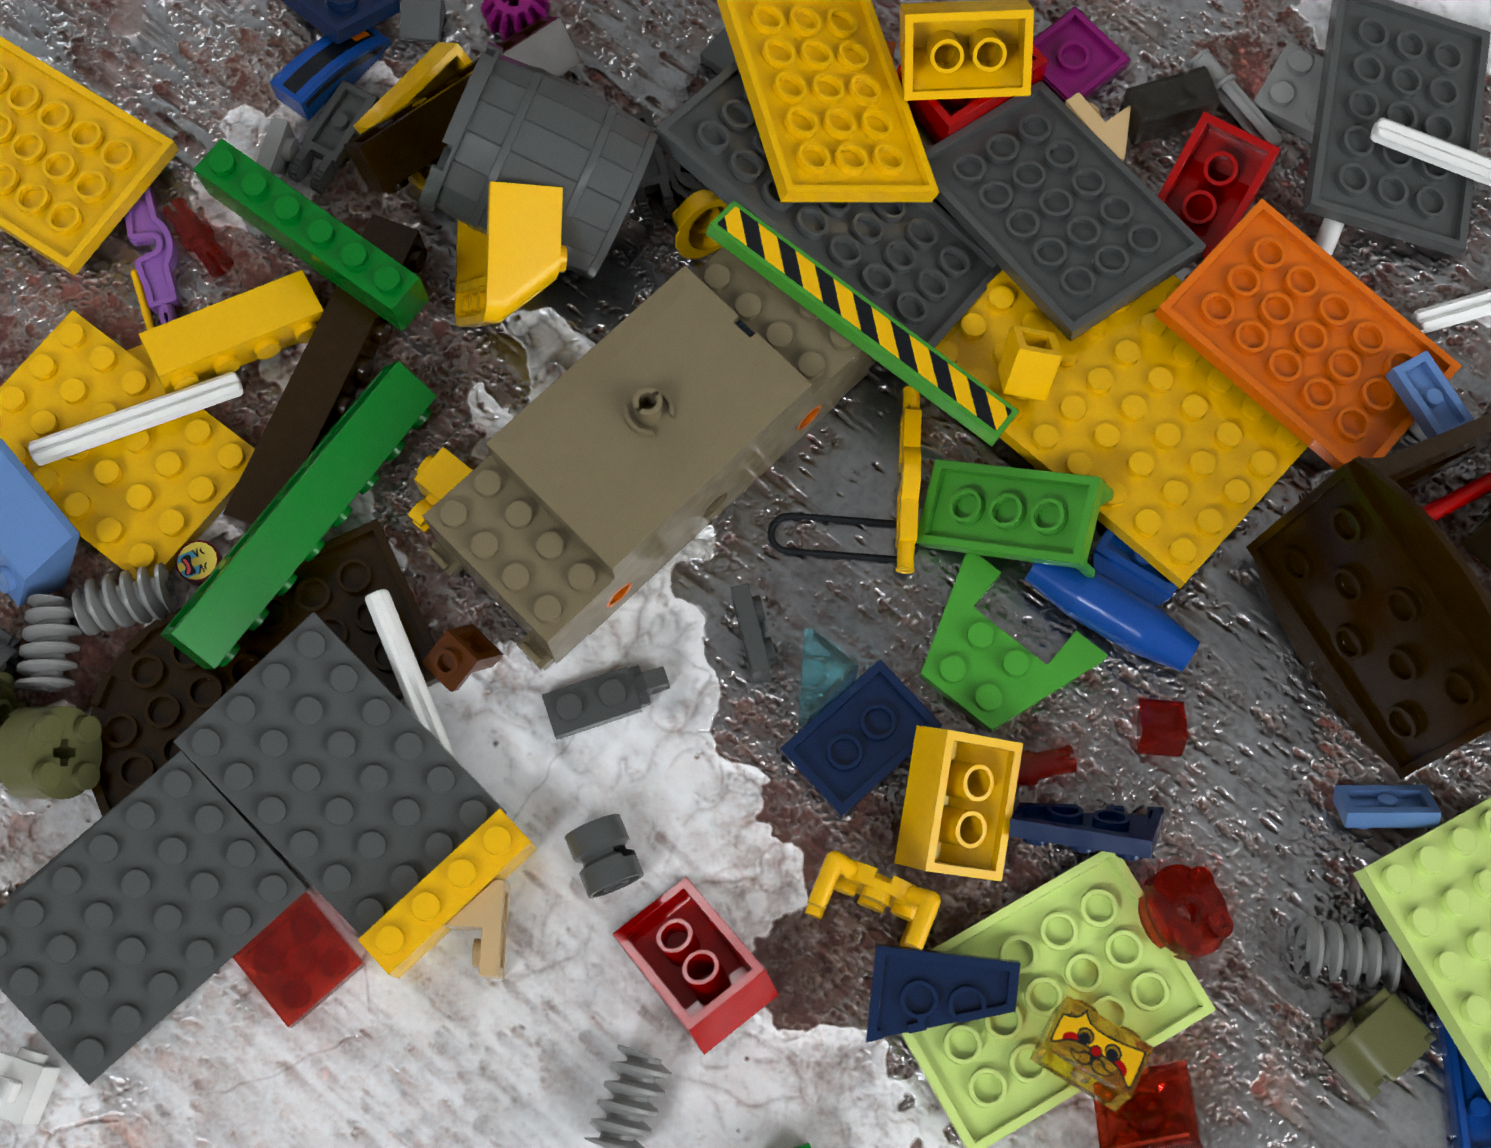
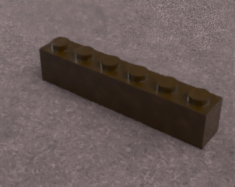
(414, 133)

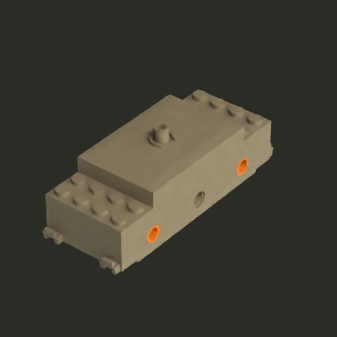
(640, 449)

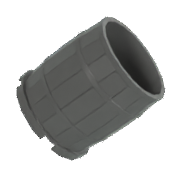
(545, 132)

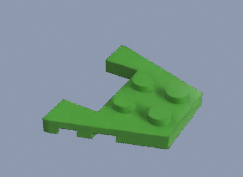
(985, 667)

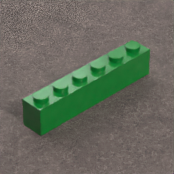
(312, 234)

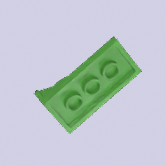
(1012, 513)

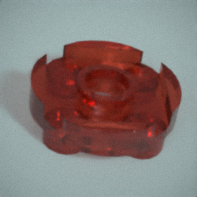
(1207, 909)

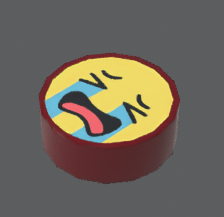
(197, 561)

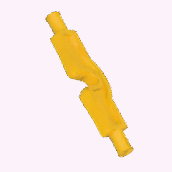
(910, 468)

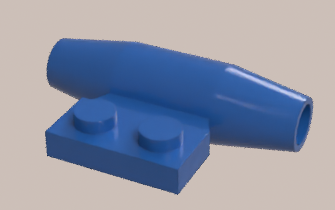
(1119, 602)

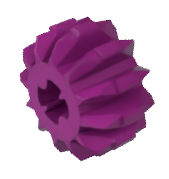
(512, 15)

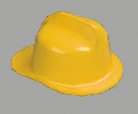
(692, 223)

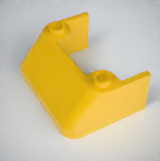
(515, 257)

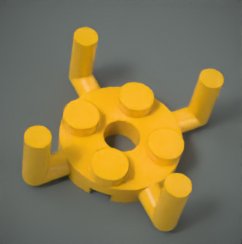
(876, 892)

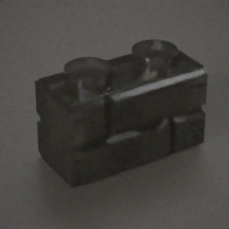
(1169, 104)

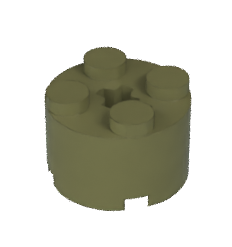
(50, 752)
(1378, 1045)

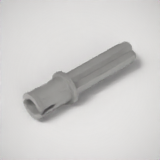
(1235, 100)

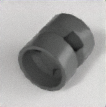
(604, 855)

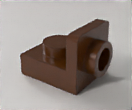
(460, 654)

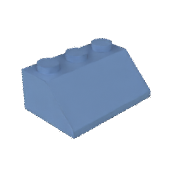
(34, 534)

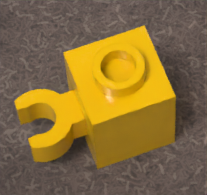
(1029, 363)
(436, 478)

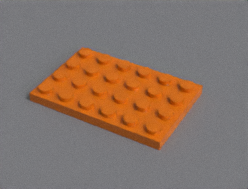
(1301, 337)

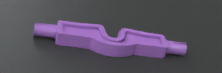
(157, 266)

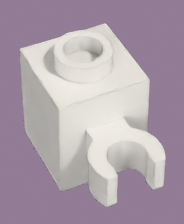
(25, 1085)

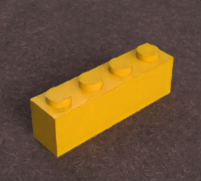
(233, 332)
(421, 915)

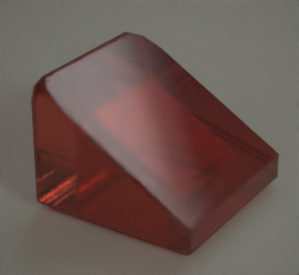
(1161, 727)

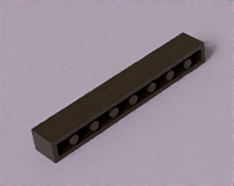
(323, 380)

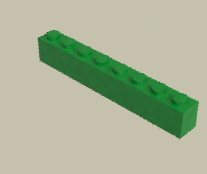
(299, 516)

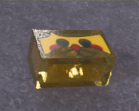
(1092, 1052)

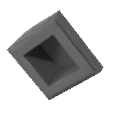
(422, 20)

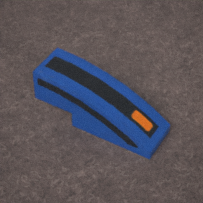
(318, 70)

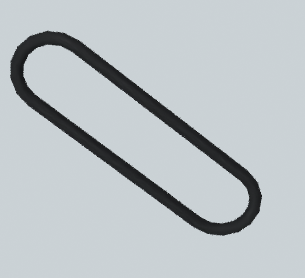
(832, 554)

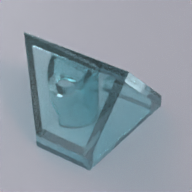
(824, 675)

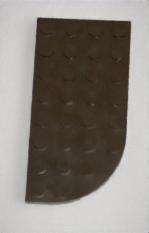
(161, 692)

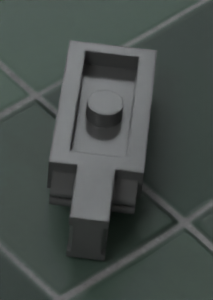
(602, 699)

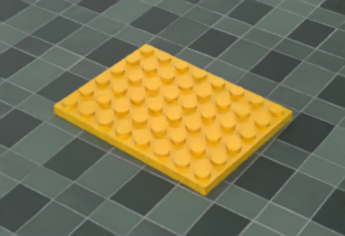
(1143, 416)

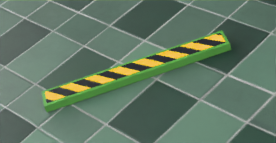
(862, 322)

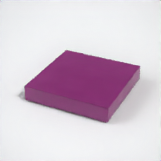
(1078, 56)

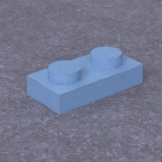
(1428, 395)
(1386, 806)

